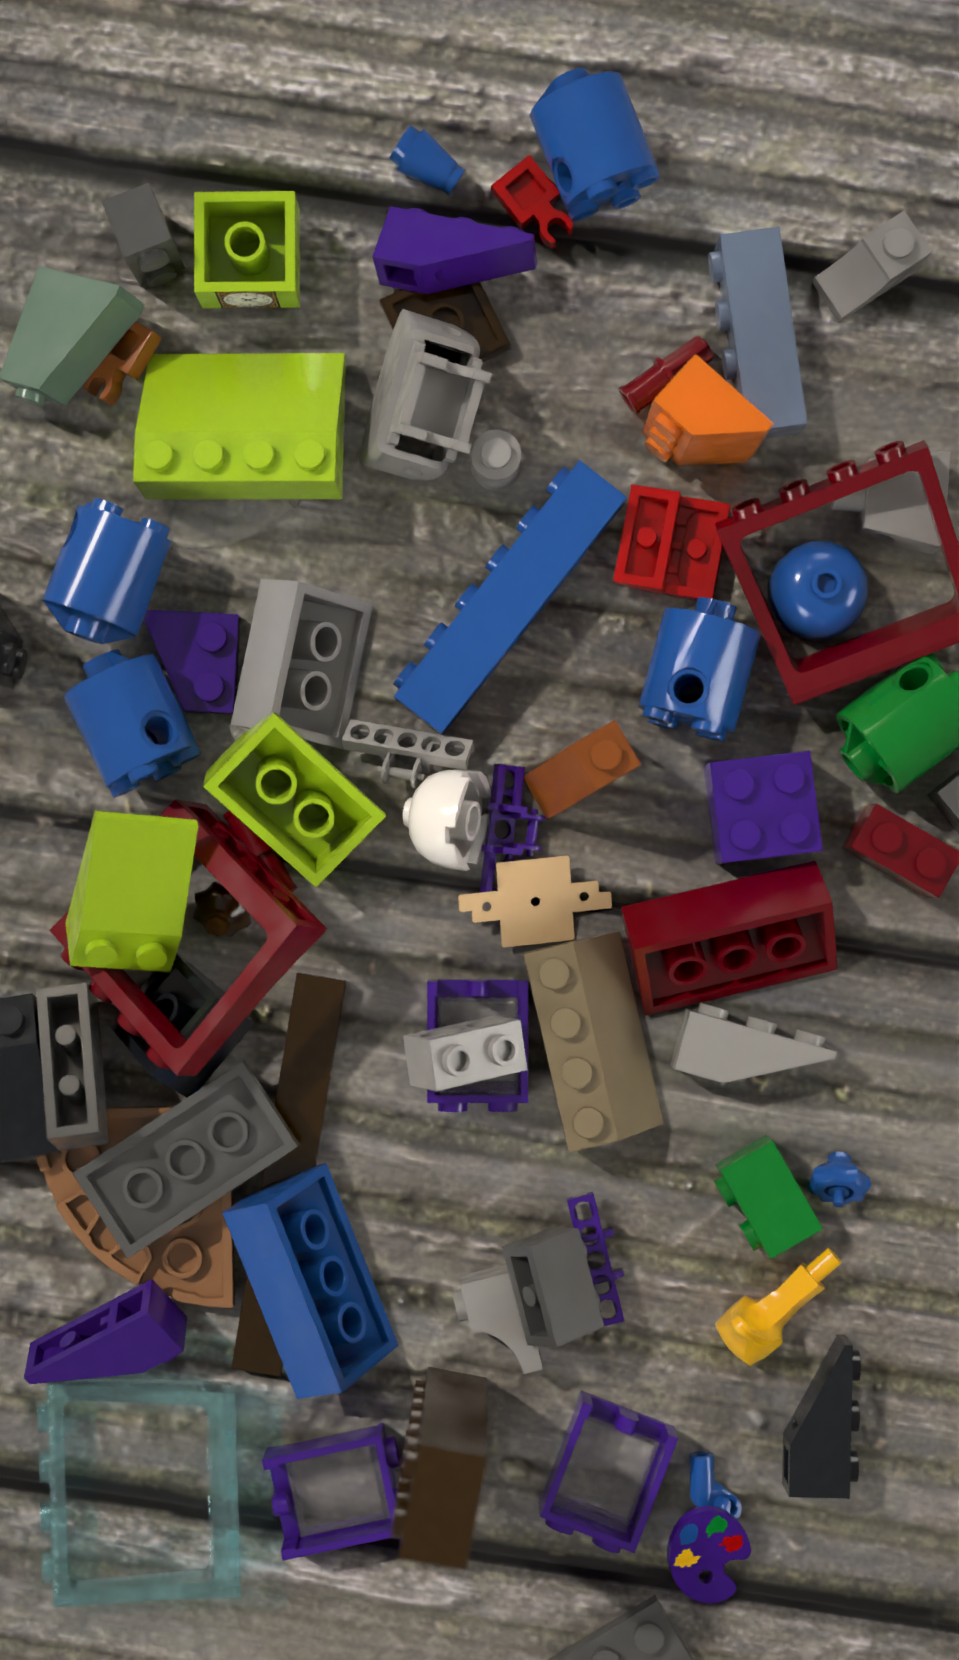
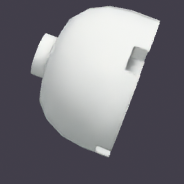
(447, 817)

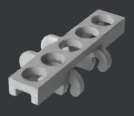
(424, 758)

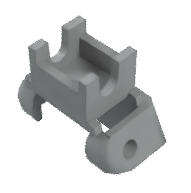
(423, 398)

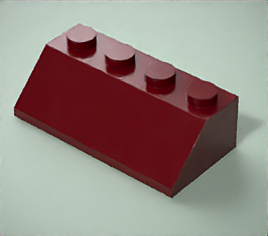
(731, 937)

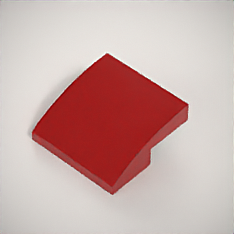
(670, 543)

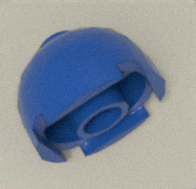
(818, 590)

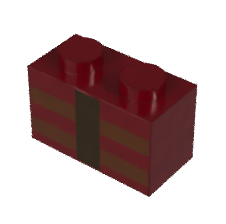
(902, 851)

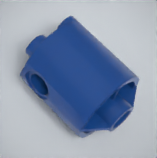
(593, 142)
(106, 573)
(705, 652)
(130, 721)

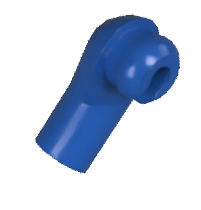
(704, 1487)

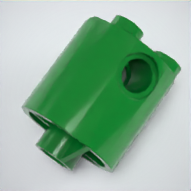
(902, 724)

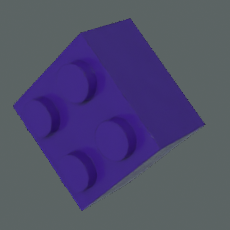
(762, 807)

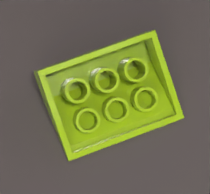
(241, 426)

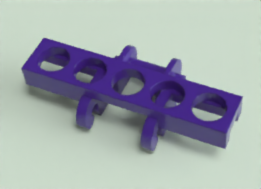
(515, 811)
(604, 1273)

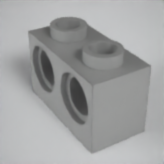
(465, 1053)

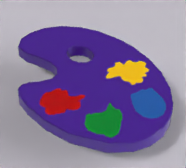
(706, 1541)

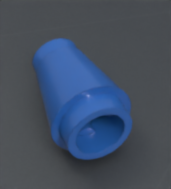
(426, 161)

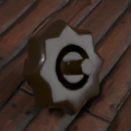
(220, 911)

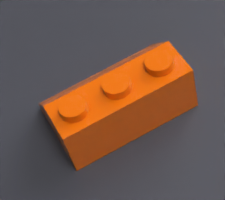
(703, 420)

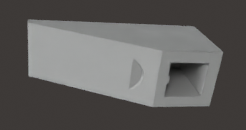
(735, 1051)

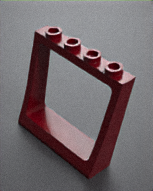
(876, 649)
(289, 931)

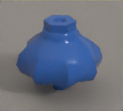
(839, 1180)

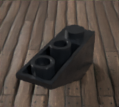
(818, 1435)

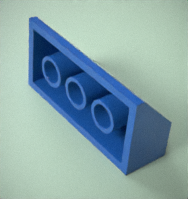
(311, 1282)

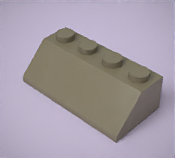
(593, 1040)

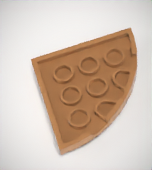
(188, 1263)

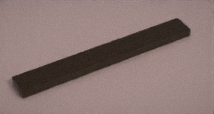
(302, 1104)

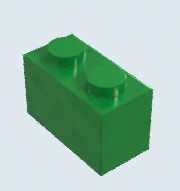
(767, 1196)

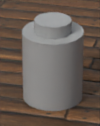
(495, 460)

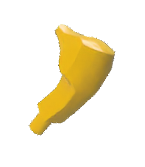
(755, 1326)

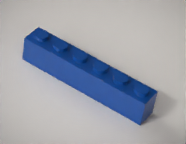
(509, 598)

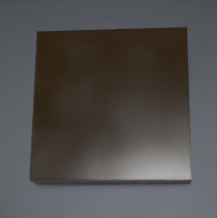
(461, 306)

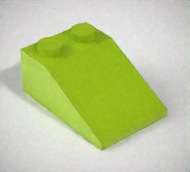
(131, 892)

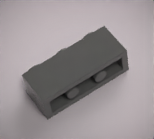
(72, 1067)

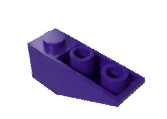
(443, 253)

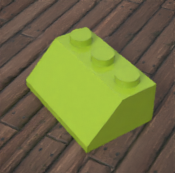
(292, 798)

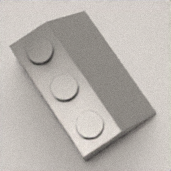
(302, 660)

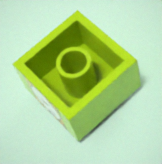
(247, 249)

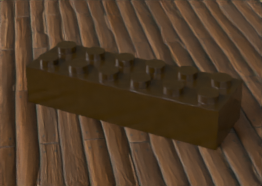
(442, 1469)

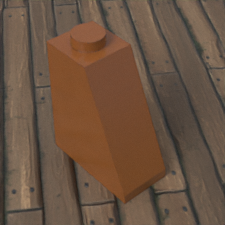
(581, 770)

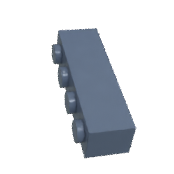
(759, 326)

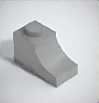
(872, 266)
(491, 1308)

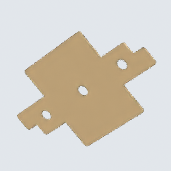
(531, 878)

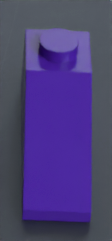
(111, 1340)

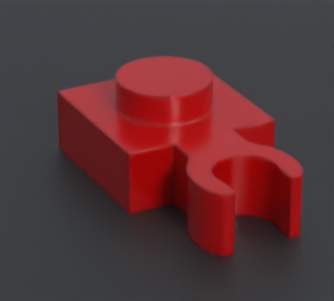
(529, 197)

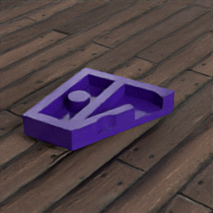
(199, 657)

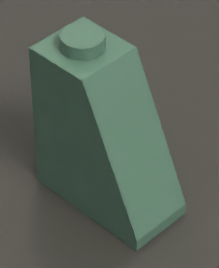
(65, 334)

